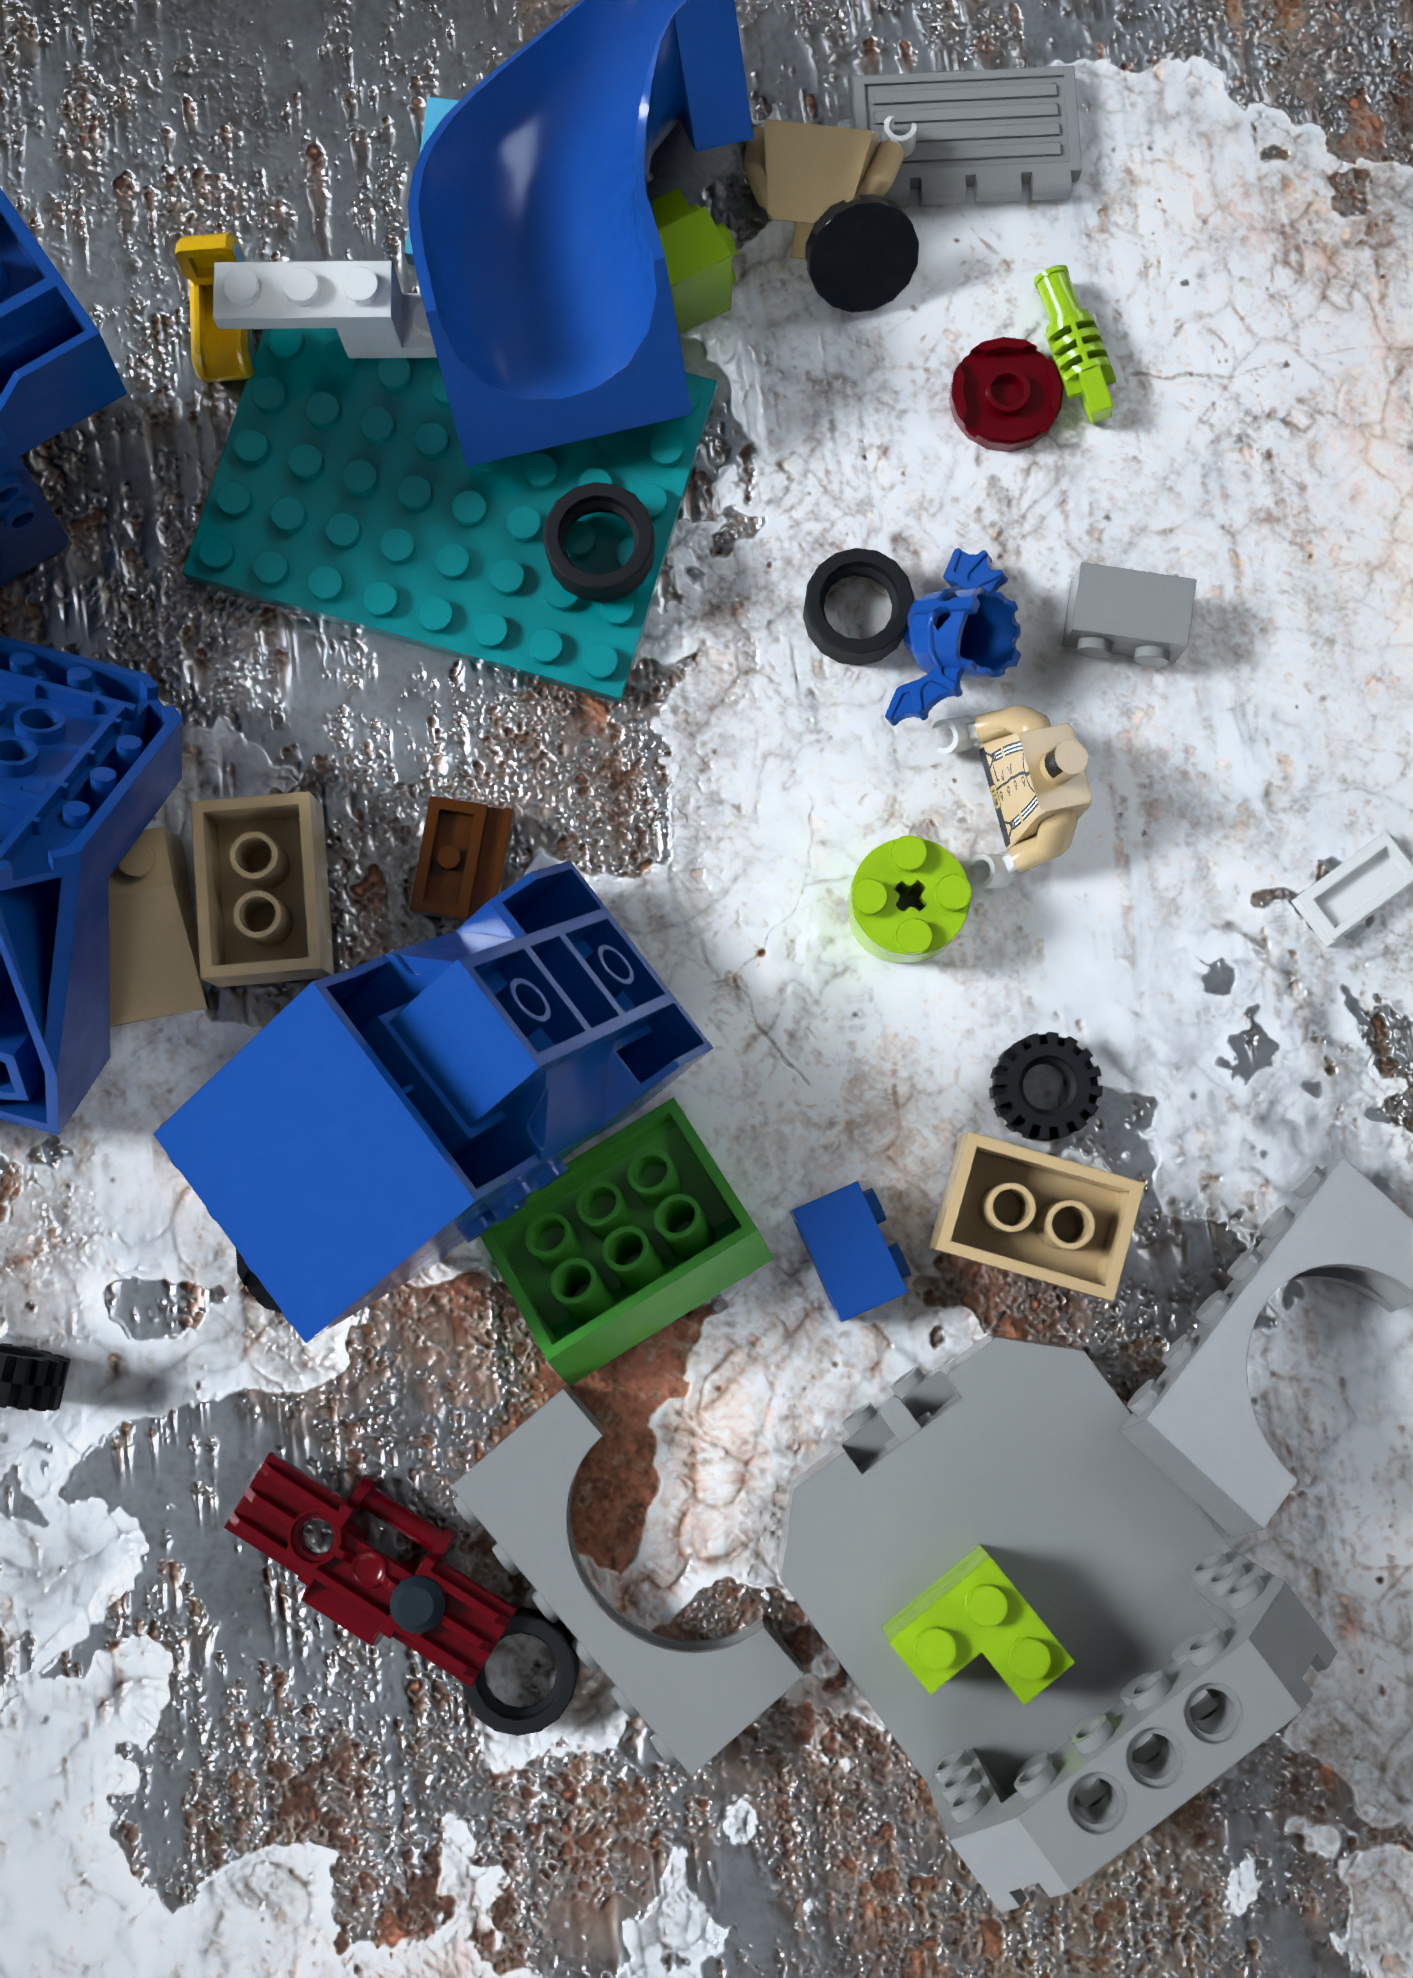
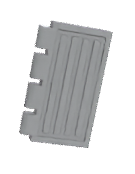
(978, 132)

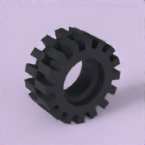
(1070, 1061)
(31, 1378)

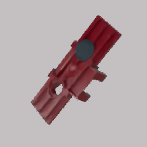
(360, 1586)

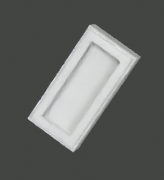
(1356, 889)

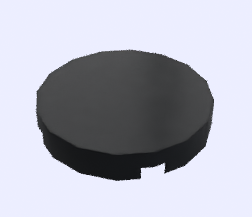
(862, 253)

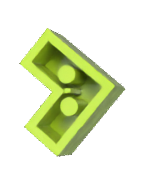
(696, 259)
(971, 1613)

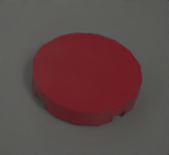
(1006, 394)

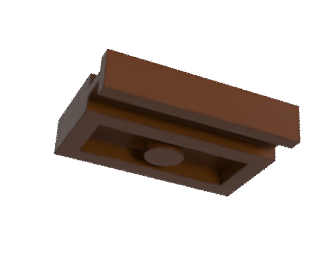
(461, 858)

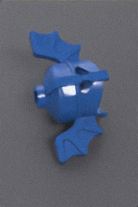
(957, 635)

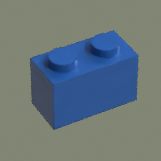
(851, 1251)

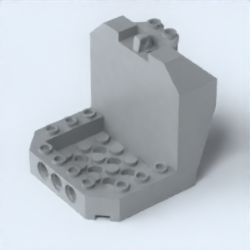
(1170, 1630)

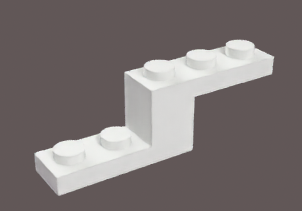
(352, 296)

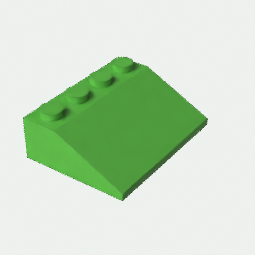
(624, 1243)

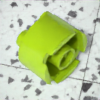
(907, 867)

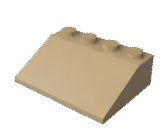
(153, 933)

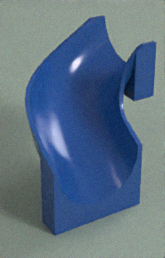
(542, 228)

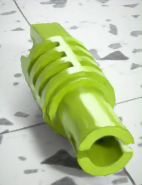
(1076, 344)

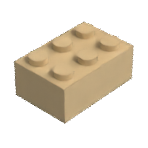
(261, 889)
(1037, 1216)

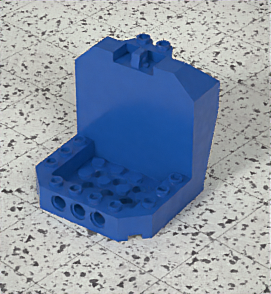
(80, 780)

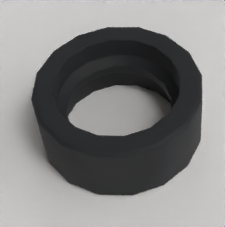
(588, 500)
(862, 564)
(537, 1717)

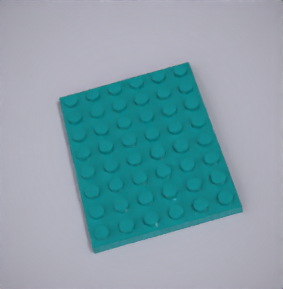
(361, 512)

